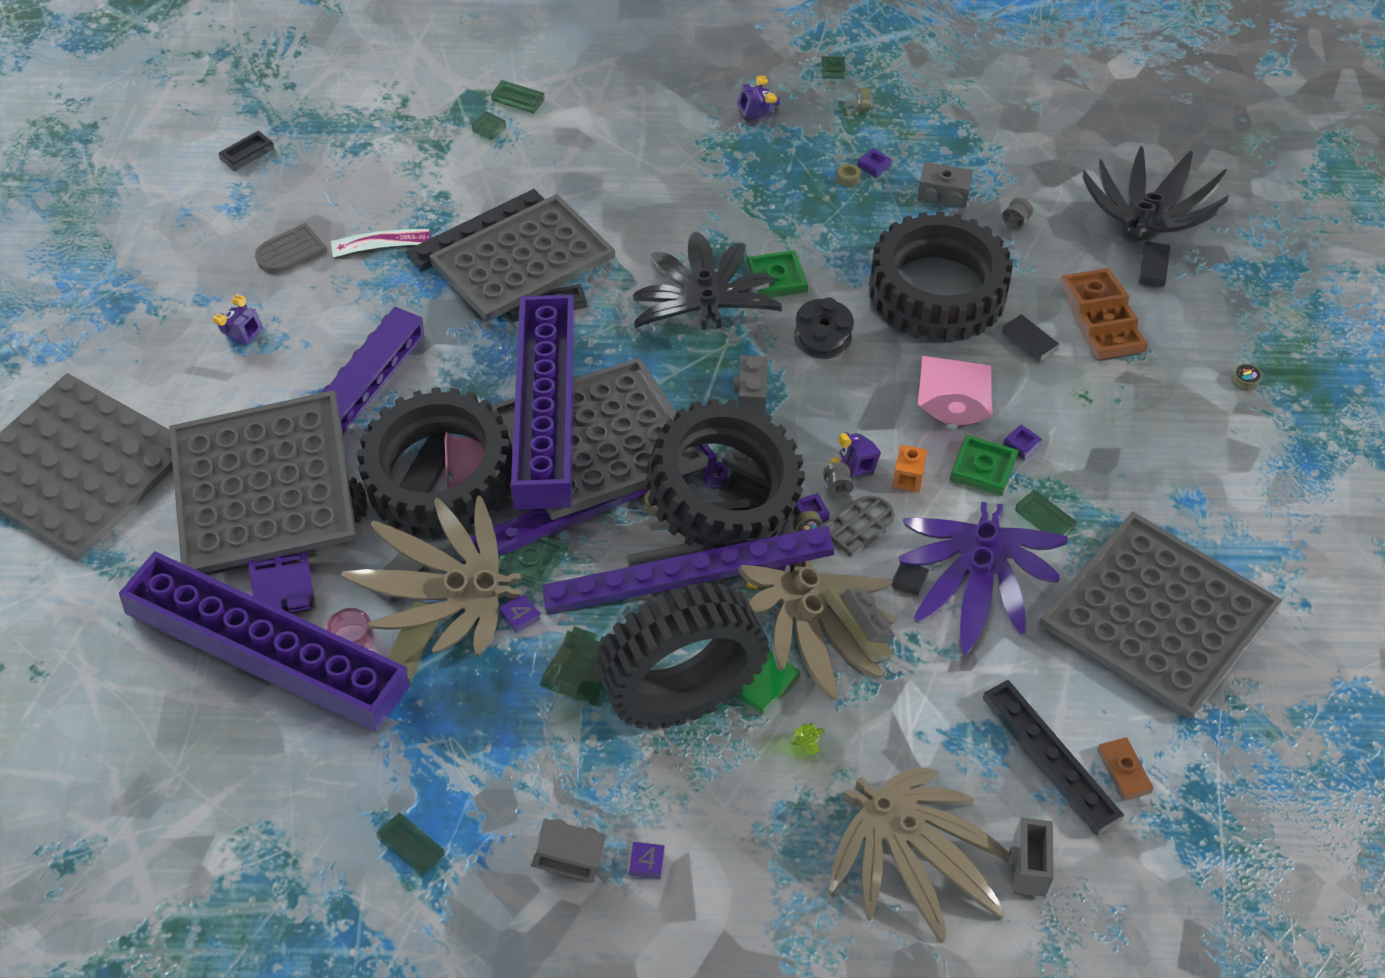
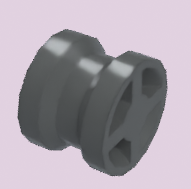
(1017, 213)
(838, 479)

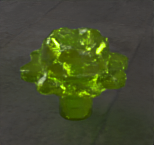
(808, 736)

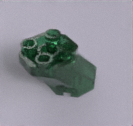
(574, 670)

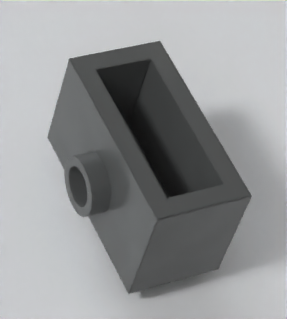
(945, 184)
(752, 383)
(568, 849)
(1032, 857)

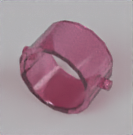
(352, 616)

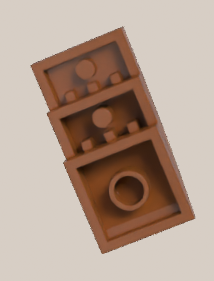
(1103, 313)

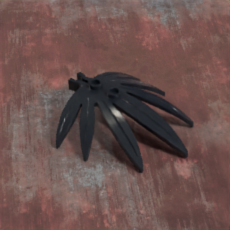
(1153, 209)
(705, 288)

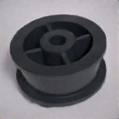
(823, 328)

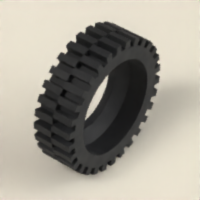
(695, 685)

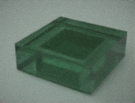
(833, 67)
(489, 125)

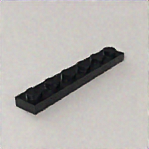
(420, 253)
(1053, 757)

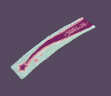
(379, 239)

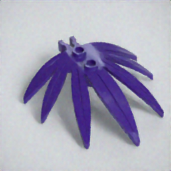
(983, 553)

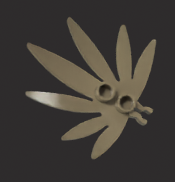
(464, 586)
(803, 602)
(898, 820)

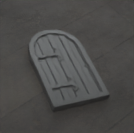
(289, 249)

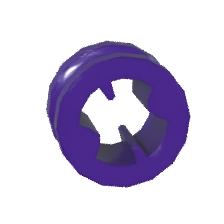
(711, 481)

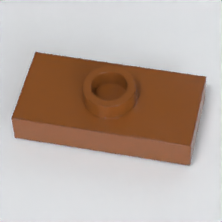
(1125, 769)

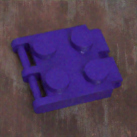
(283, 584)

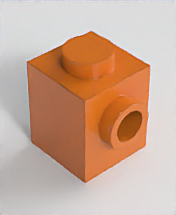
(909, 468)

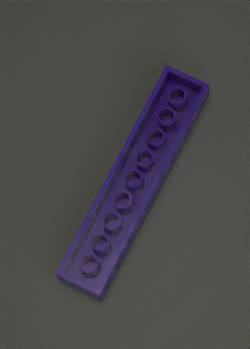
(544, 403)
(265, 641)

